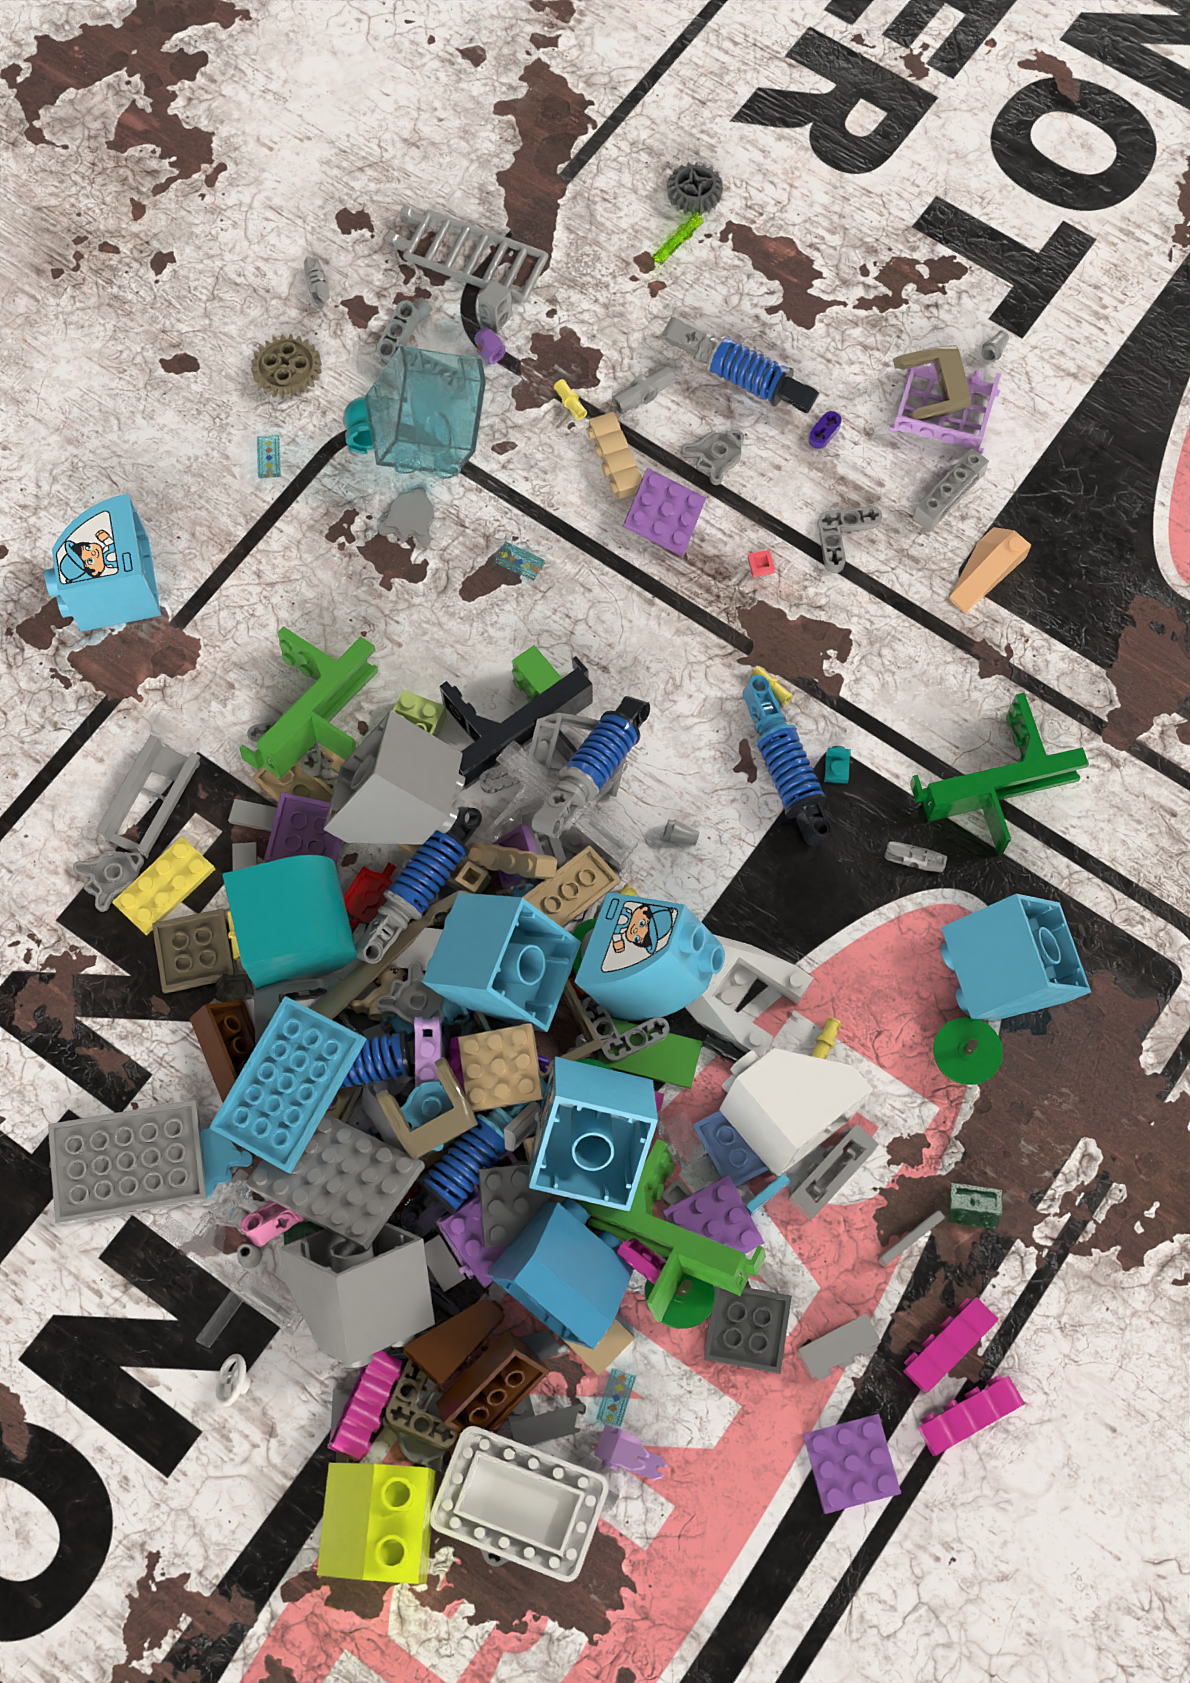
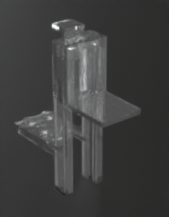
(589, 819)
(206, 1247)

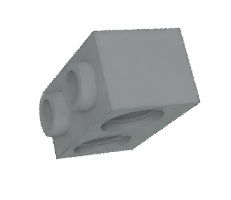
(495, 306)

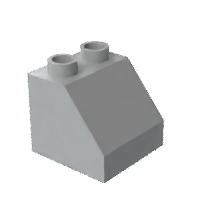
(396, 787)
(358, 1296)

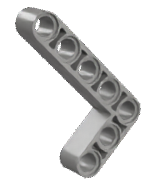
(397, 322)

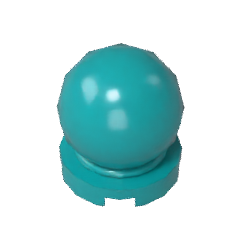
(357, 426)

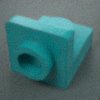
(837, 765)

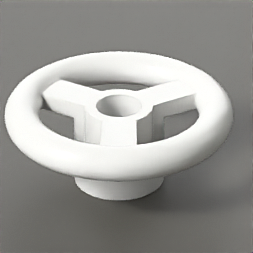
(236, 1381)

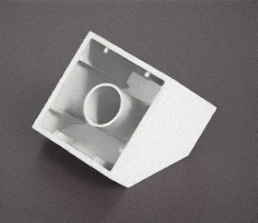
(790, 1103)

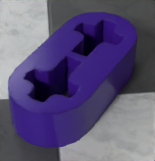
(828, 432)

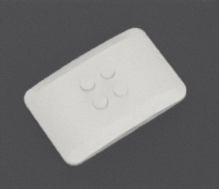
(519, 1503)

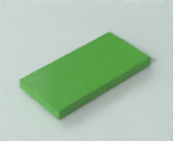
(667, 1062)

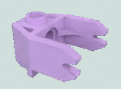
(625, 1451)

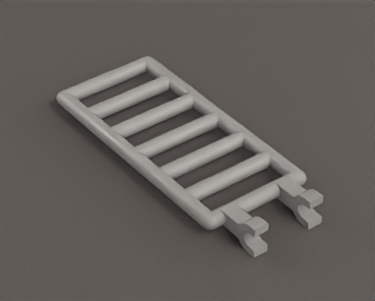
(423, 221)

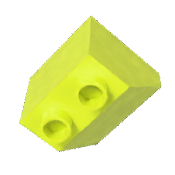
(377, 1522)

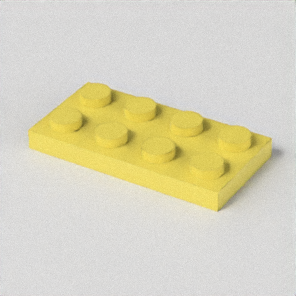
(163, 885)

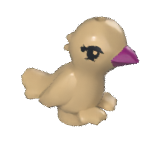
(385, 979)

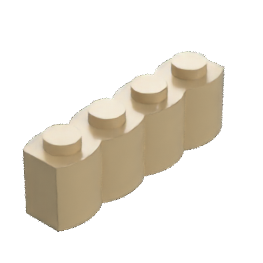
(615, 454)
(512, 860)

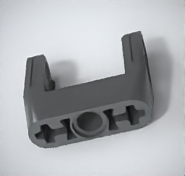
(270, 997)

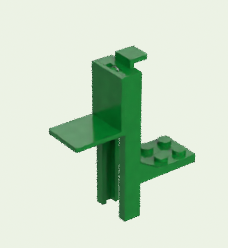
(985, 788)

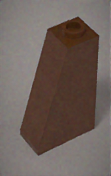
(450, 1344)

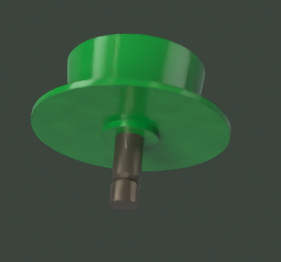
(967, 1051)
(689, 1304)

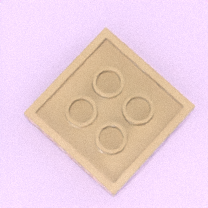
(500, 1067)

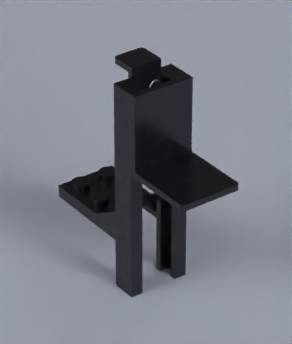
(490, 737)

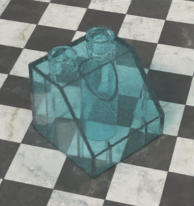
(426, 411)

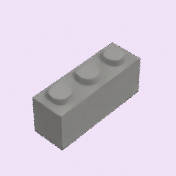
(839, 1348)

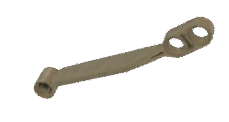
(366, 972)

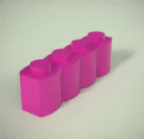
(950, 1344)
(364, 1406)
(971, 1415)

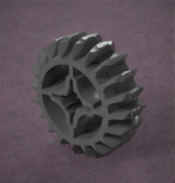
(694, 188)

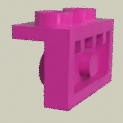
(642, 1259)

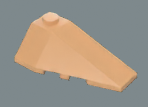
(990, 563)

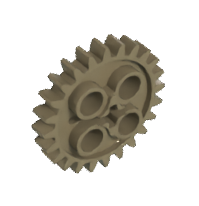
(286, 366)

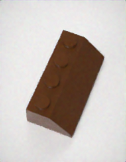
(225, 1040)
(492, 1385)

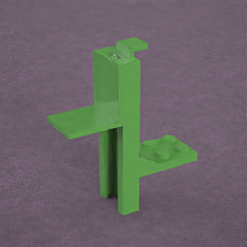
(310, 716)
(681, 1248)

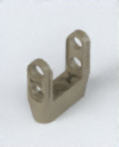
(950, 378)
(437, 1130)

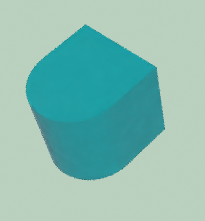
(290, 919)

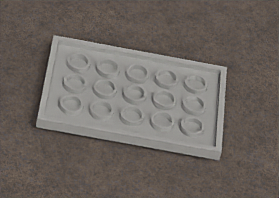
(127, 1162)
(341, 1181)

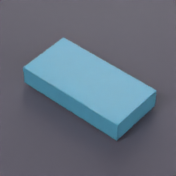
(767, 1194)

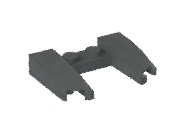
(537, 1429)

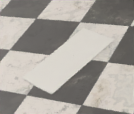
(420, 950)

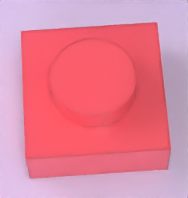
(761, 563)

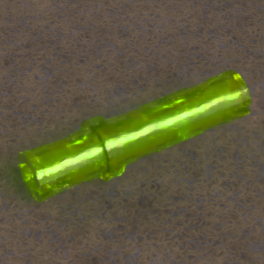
(674, 242)

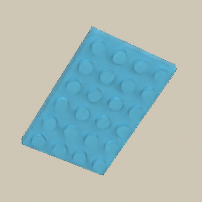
(287, 1084)

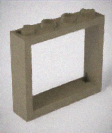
(593, 1043)

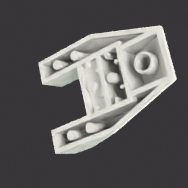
(728, 988)

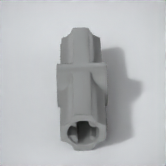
(644, 389)

